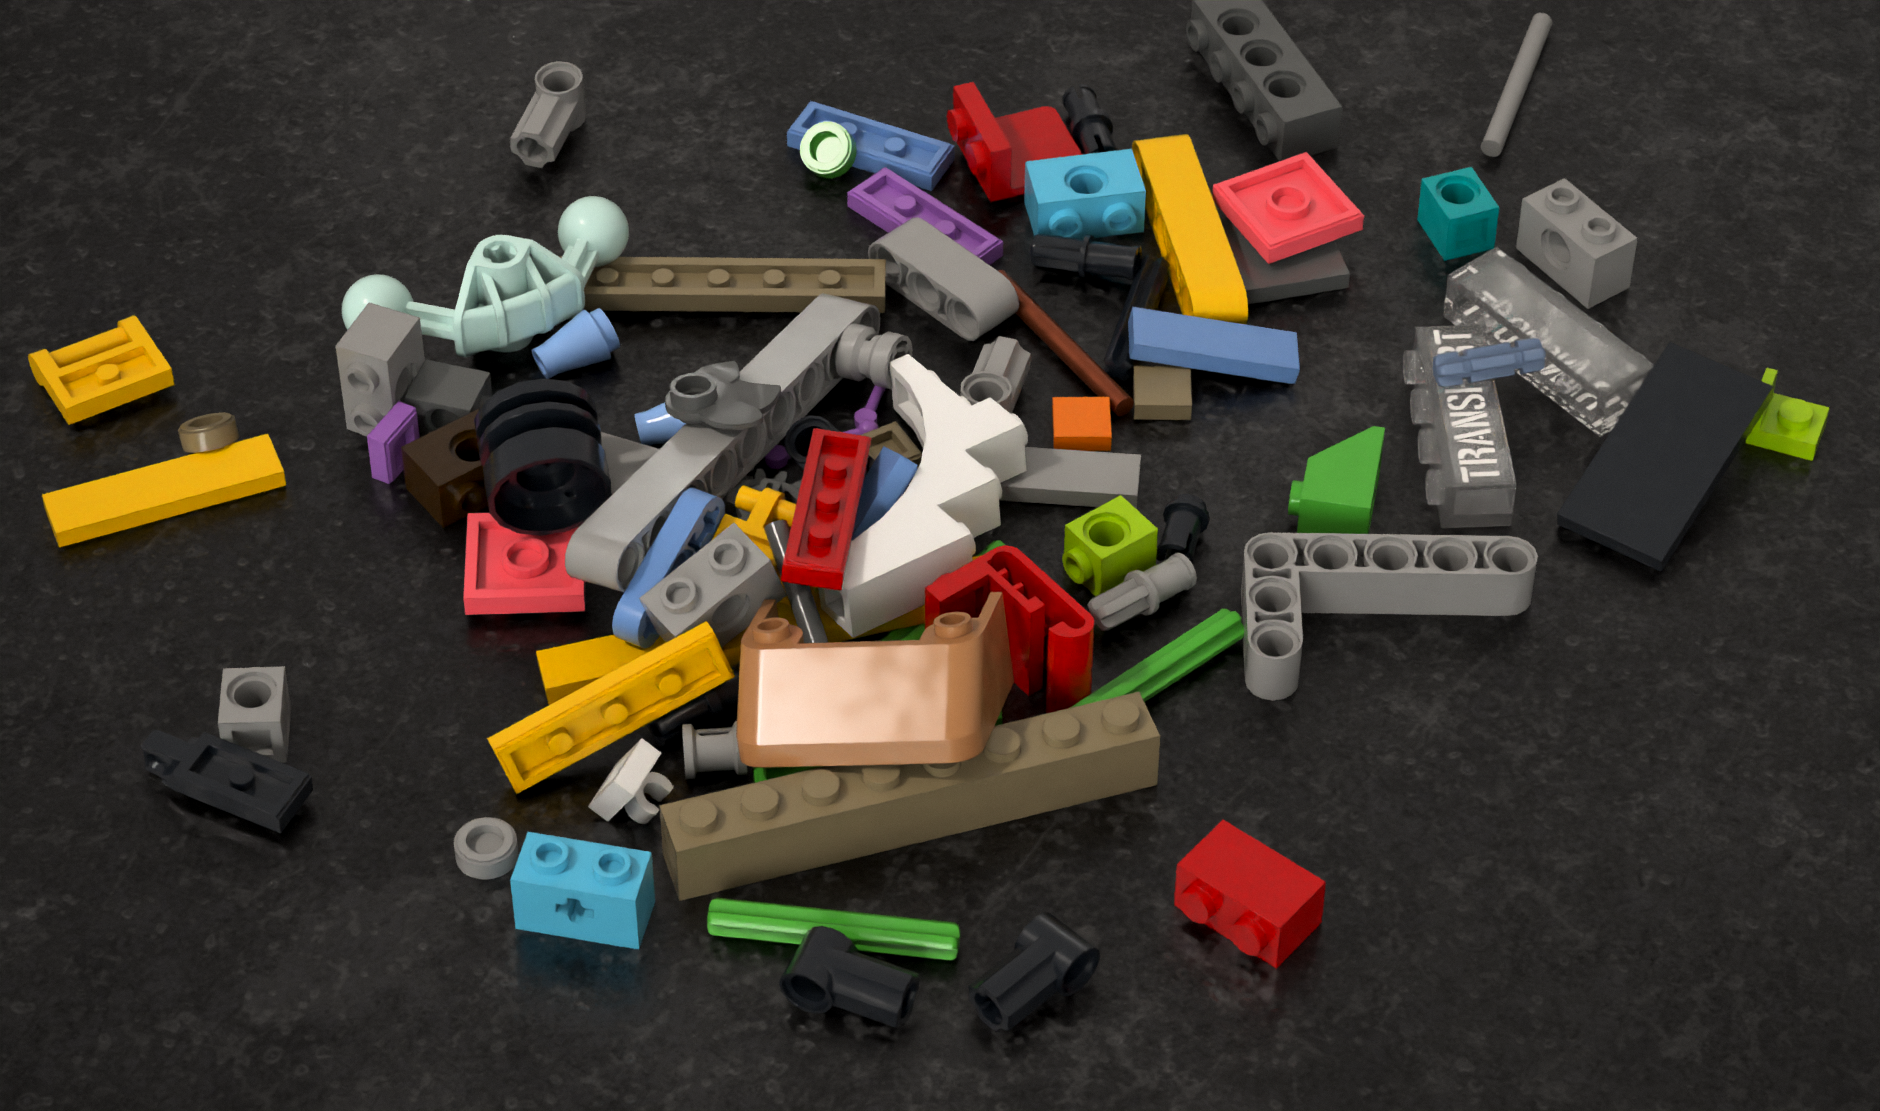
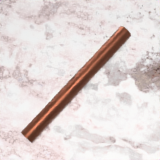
(1070, 352)

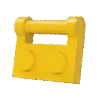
(102, 371)

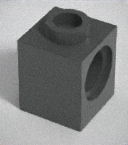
(446, 393)

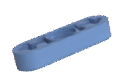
(682, 535)

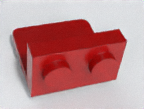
(1001, 145)

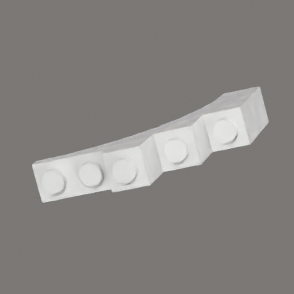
(941, 511)

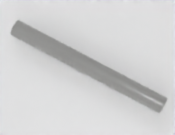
(1516, 85)

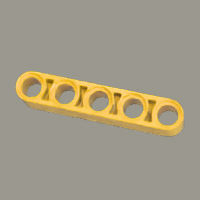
(1190, 230)

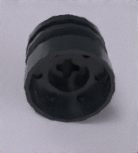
(542, 456)

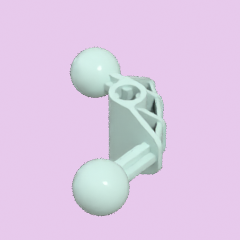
(510, 283)

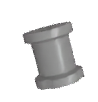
(711, 750)

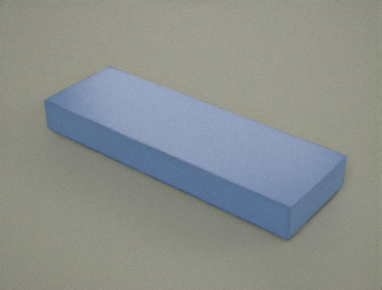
(880, 145)
(1213, 345)

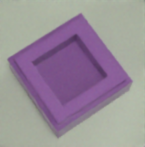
(388, 437)

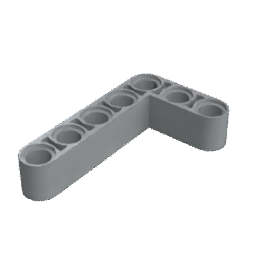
(1368, 576)

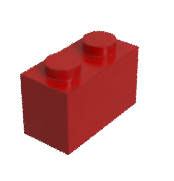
(1249, 894)

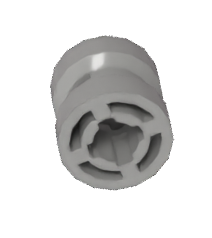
(867, 355)

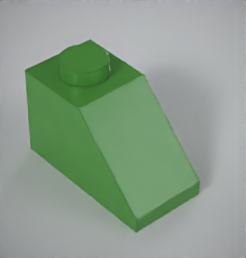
(1340, 486)

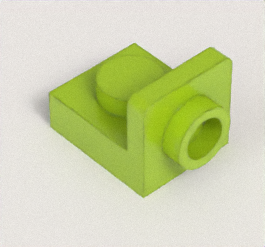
(1789, 424)

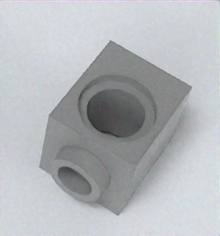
(256, 710)

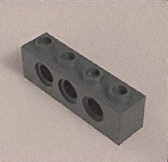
(1266, 76)

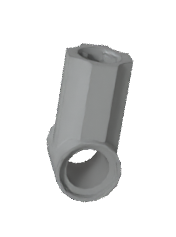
(551, 114)
(998, 373)

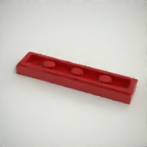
(826, 509)

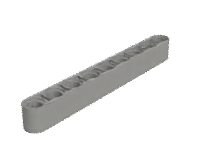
(714, 459)

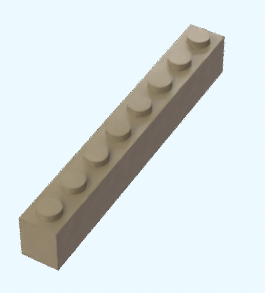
(870, 809)

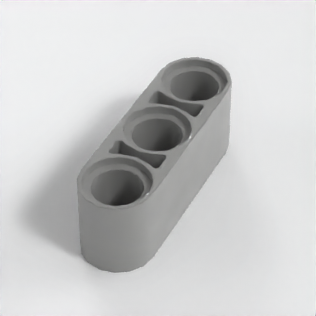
(945, 279)

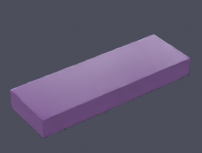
(892, 200)

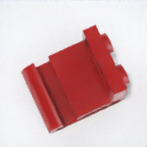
(1042, 622)

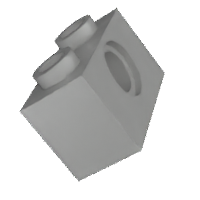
(1576, 243)
(377, 364)
(715, 585)

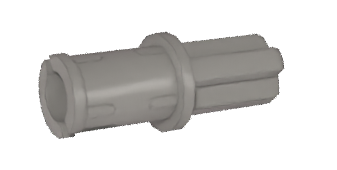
(1142, 592)

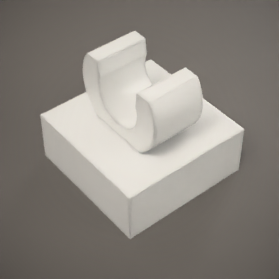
(629, 782)

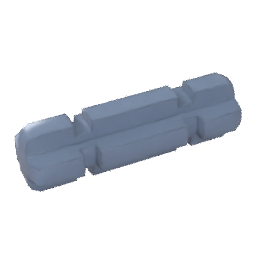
(1488, 362)

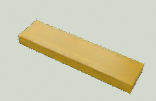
(163, 490)
(611, 707)

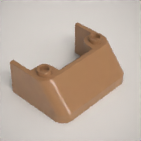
(872, 698)

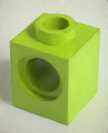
(1108, 545)

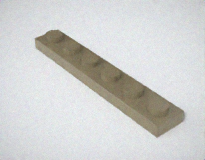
(732, 283)

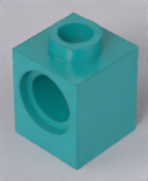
(1458, 213)

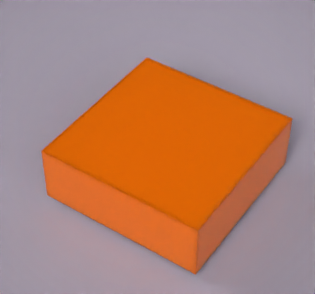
(1081, 423)

